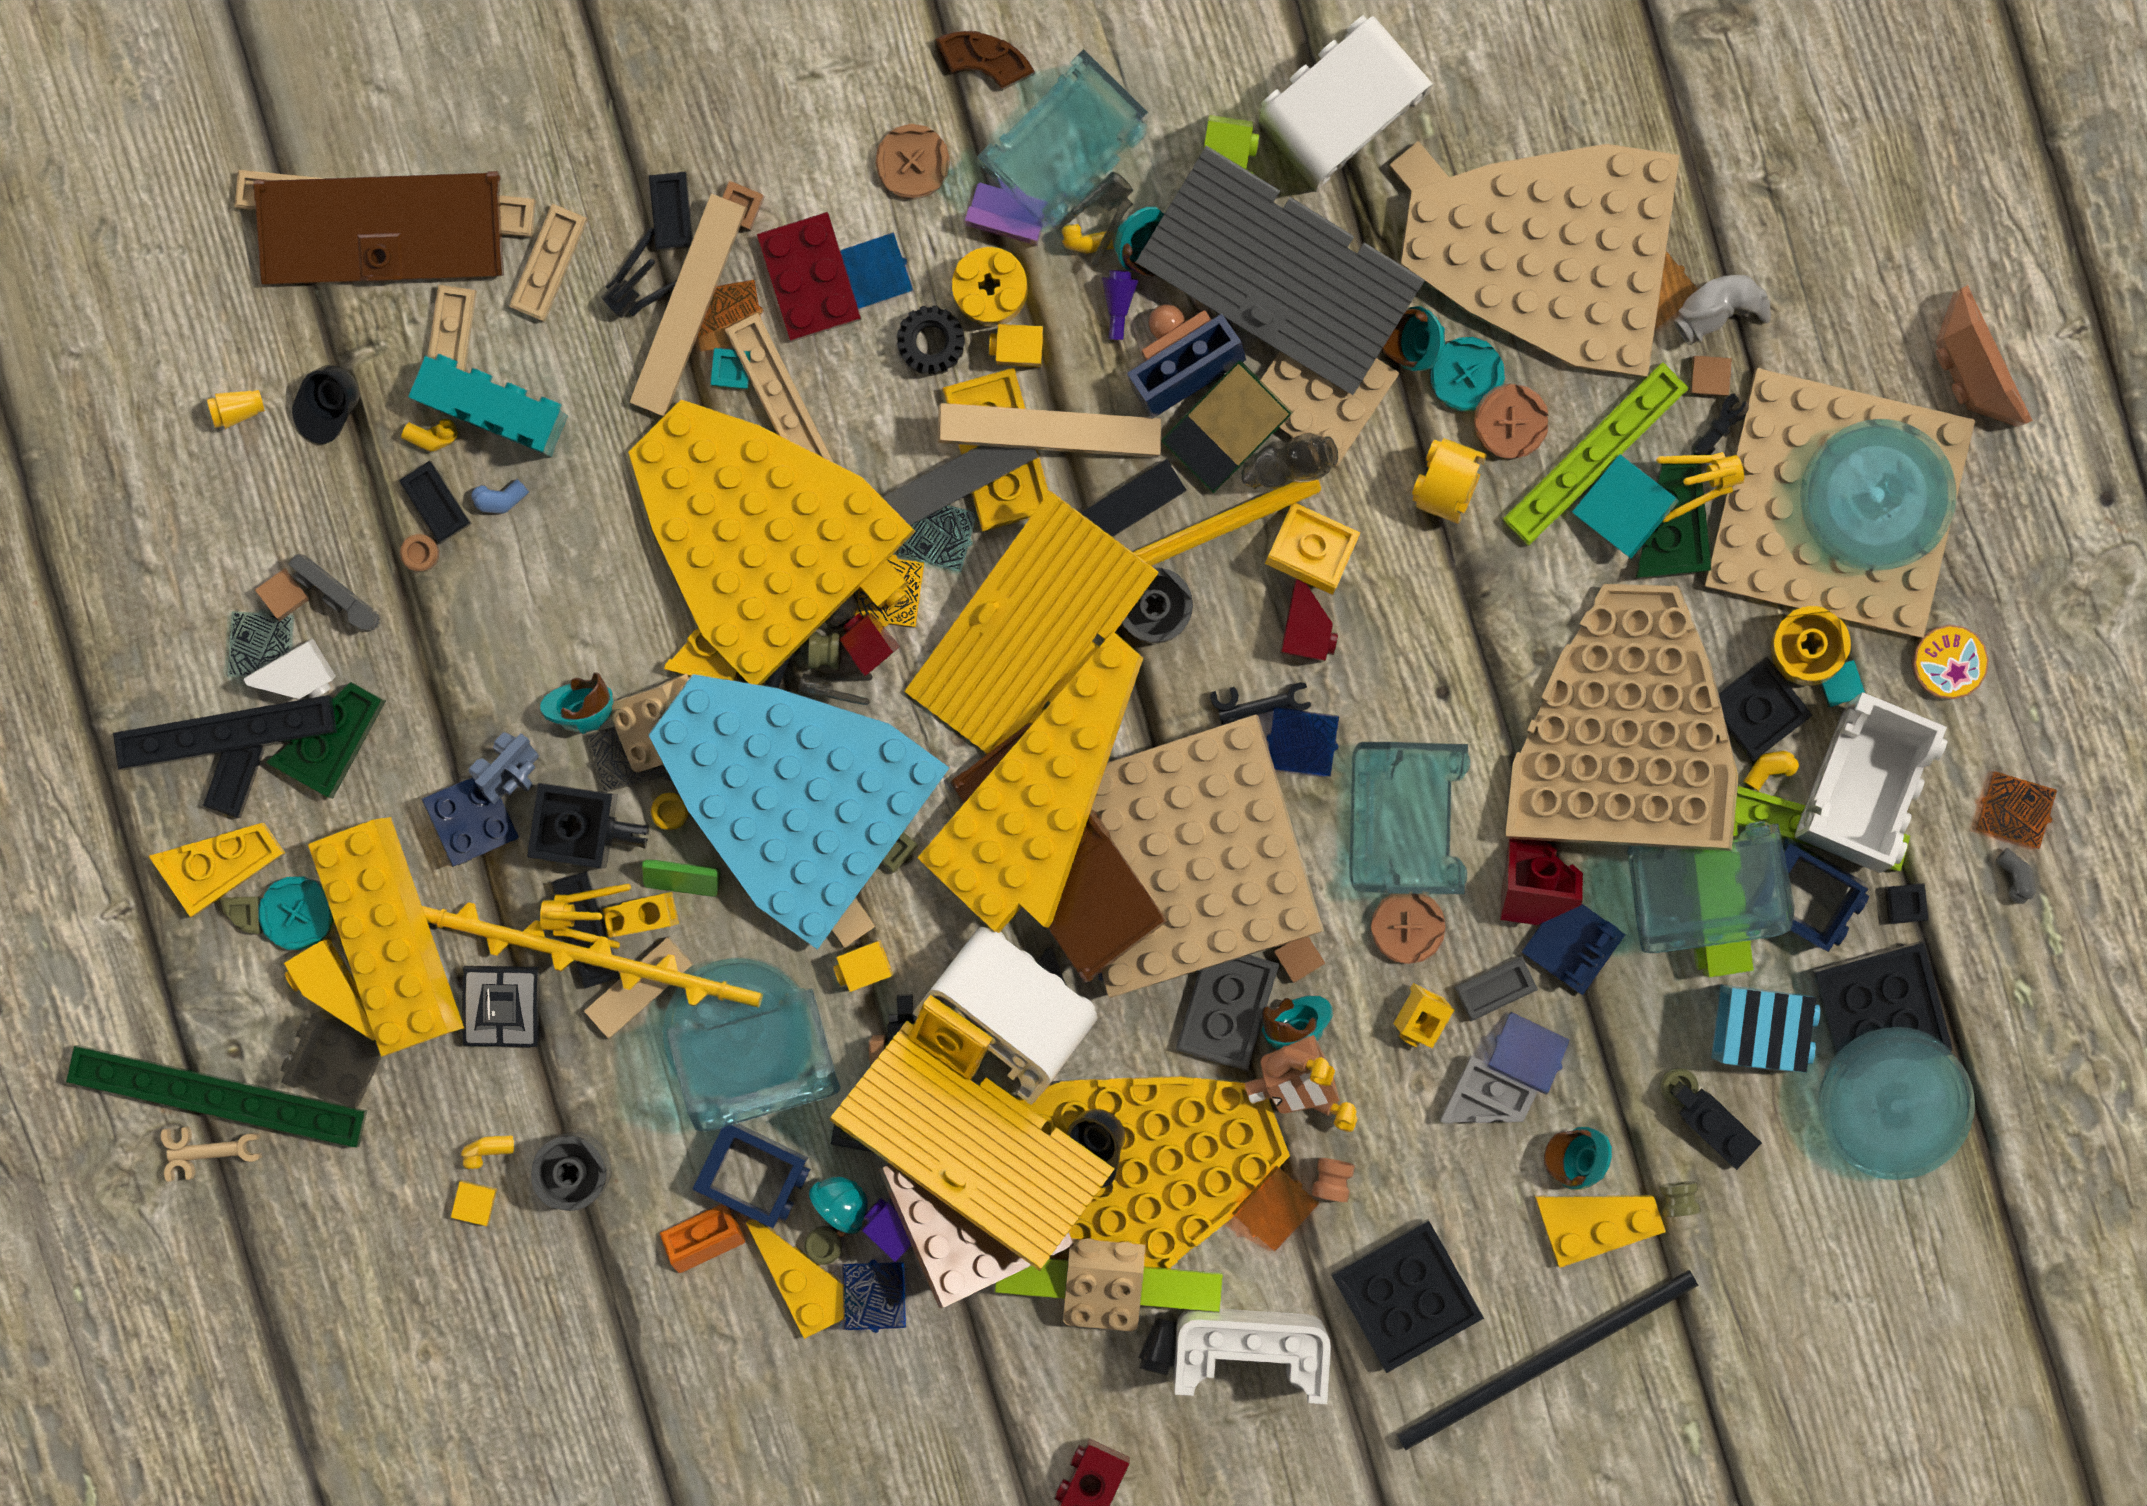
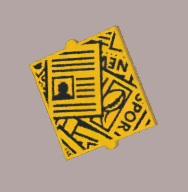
(906, 610)

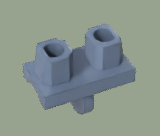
(508, 770)

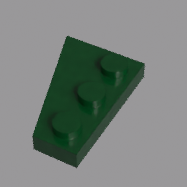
(1683, 542)
(325, 759)

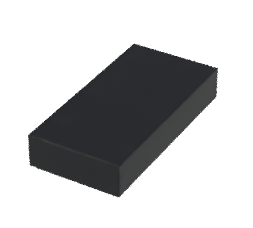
(671, 211)
(435, 502)
(233, 781)

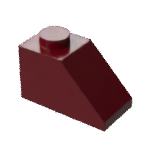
(1307, 626)
(868, 642)

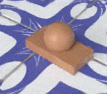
(1169, 326)

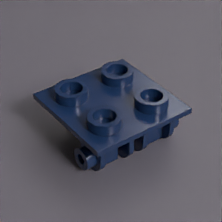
(468, 821)
(1574, 946)

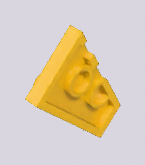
(215, 866)

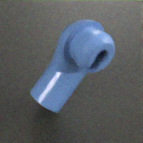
(498, 501)

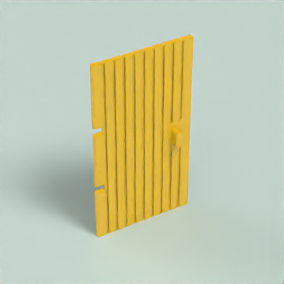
(1030, 625)
(973, 1148)

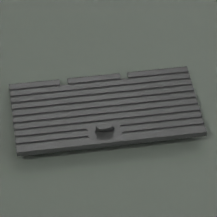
(1279, 270)

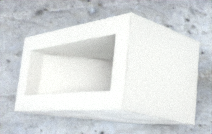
(295, 673)

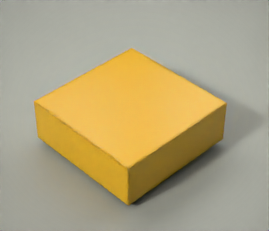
(474, 1203)

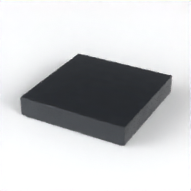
(1761, 708)

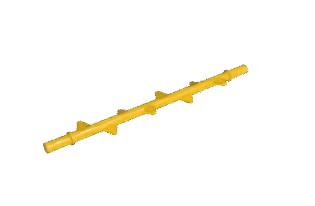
(598, 955)

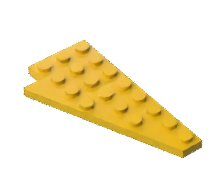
(1028, 816)

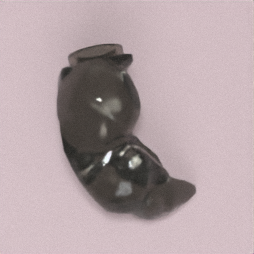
(1301, 460)

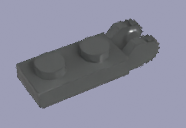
(336, 594)

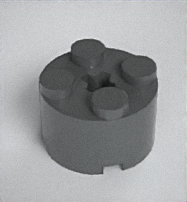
(1176, 607)
(549, 1169)

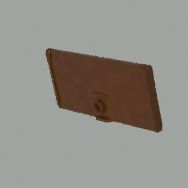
(379, 228)
(1103, 901)

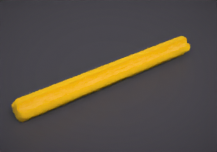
(1227, 521)

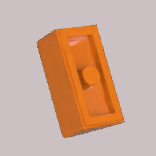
(702, 1238)

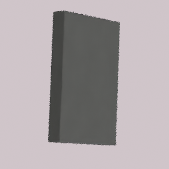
(1228, 1010)

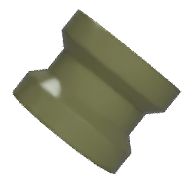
(824, 651)
(1680, 1199)

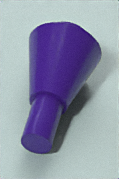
(1119, 292)

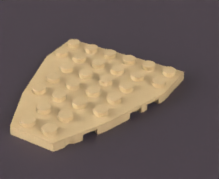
(1553, 249)
(1629, 734)

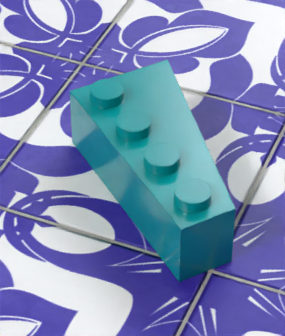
(487, 405)

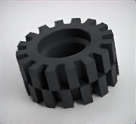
(924, 318)

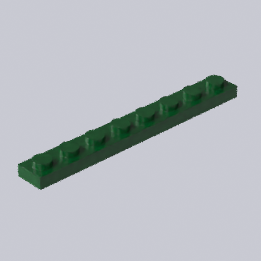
(216, 1096)

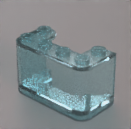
(1066, 141)

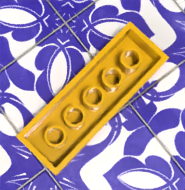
(385, 935)

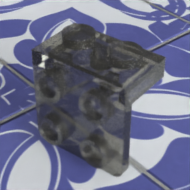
(331, 1059)

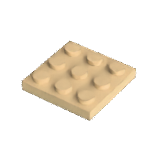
(1323, 406)

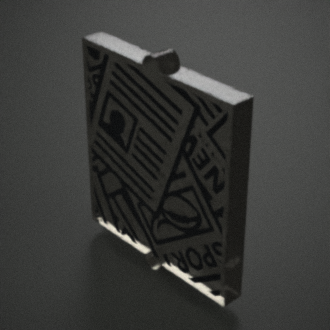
(612, 763)

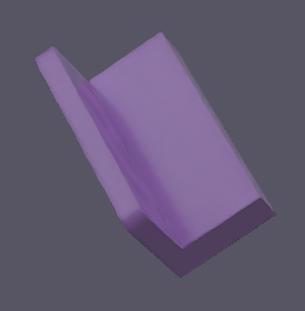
(1000, 214)

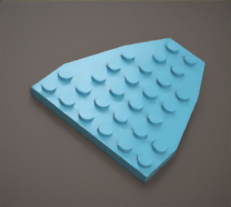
(792, 792)

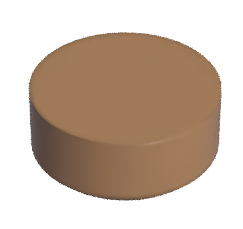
(419, 553)

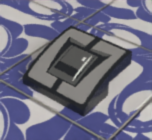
(500, 1006)

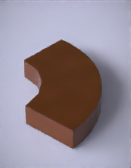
(986, 55)

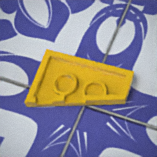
(1596, 1224)

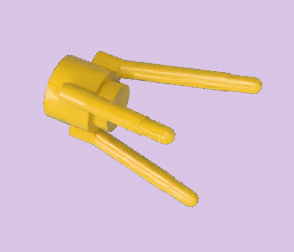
(1722, 472)
(560, 915)

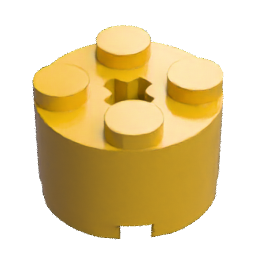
(971, 275)
(1449, 479)
(1823, 629)

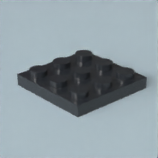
(1881, 993)
(1407, 1296)

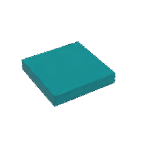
(1625, 506)

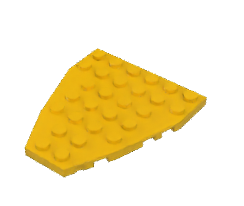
(758, 532)
(1184, 1160)

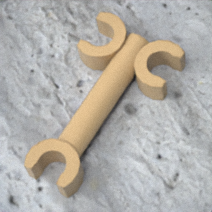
(179, 1153)

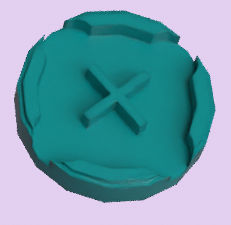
(1466, 373)
(295, 913)

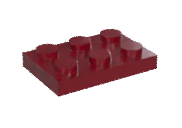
(809, 277)

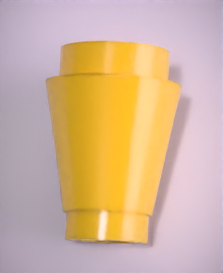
(234, 407)

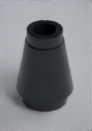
(1159, 1348)

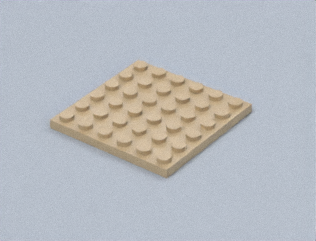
(1761, 532)
(1210, 848)

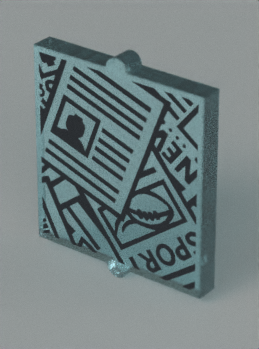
(941, 538)
(257, 641)

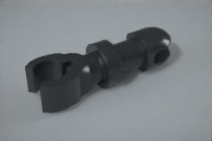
(1720, 427)

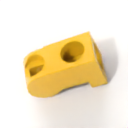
(641, 915)

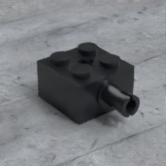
(598, 830)

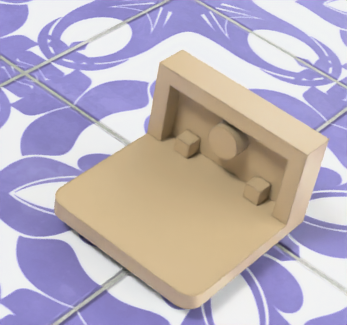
(638, 715)
(1104, 1284)

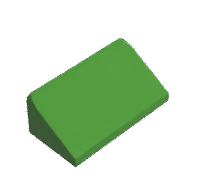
(681, 877)

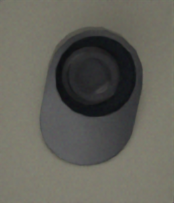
(325, 403)
(1102, 1135)

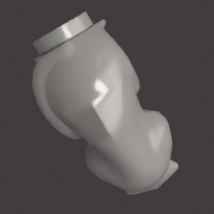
(1716, 301)

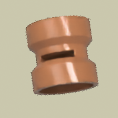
(1333, 1179)

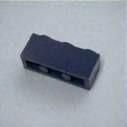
(1186, 366)

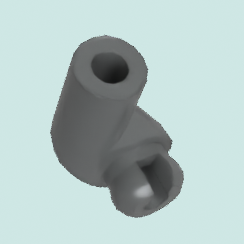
(2022, 873)

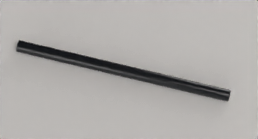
(1547, 1360)

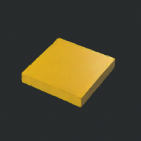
(1312, 548)
(950, 1037)

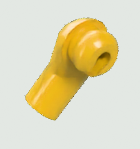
(1081, 243)
(433, 438)
(1770, 764)
(488, 1145)

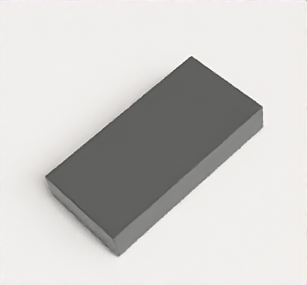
(1495, 988)

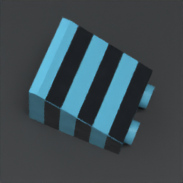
(1765, 1028)

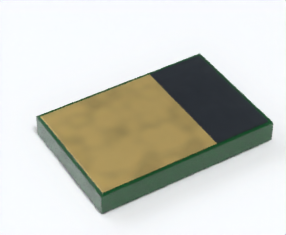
(1227, 426)

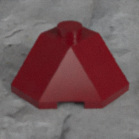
(1537, 883)

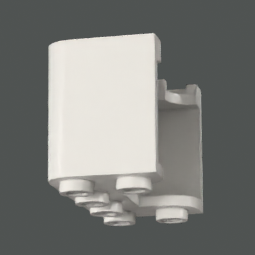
(1342, 100)
(1869, 782)
(1019, 1004)
(1252, 1336)

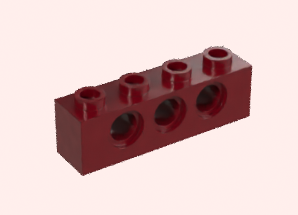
(1095, 1460)

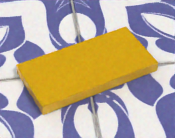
(1019, 492)

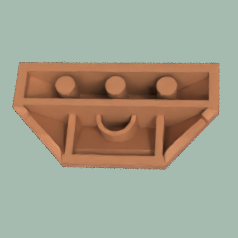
(1976, 363)

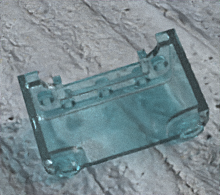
(1405, 817)
(1712, 895)
(754, 1063)

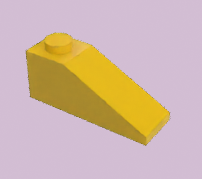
(328, 983)

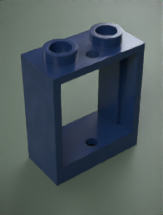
(1852, 902)
(717, 1156)

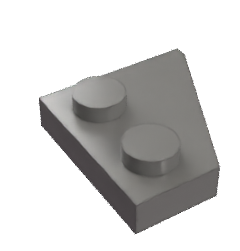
(1487, 1096)

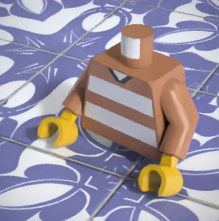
(1301, 1079)

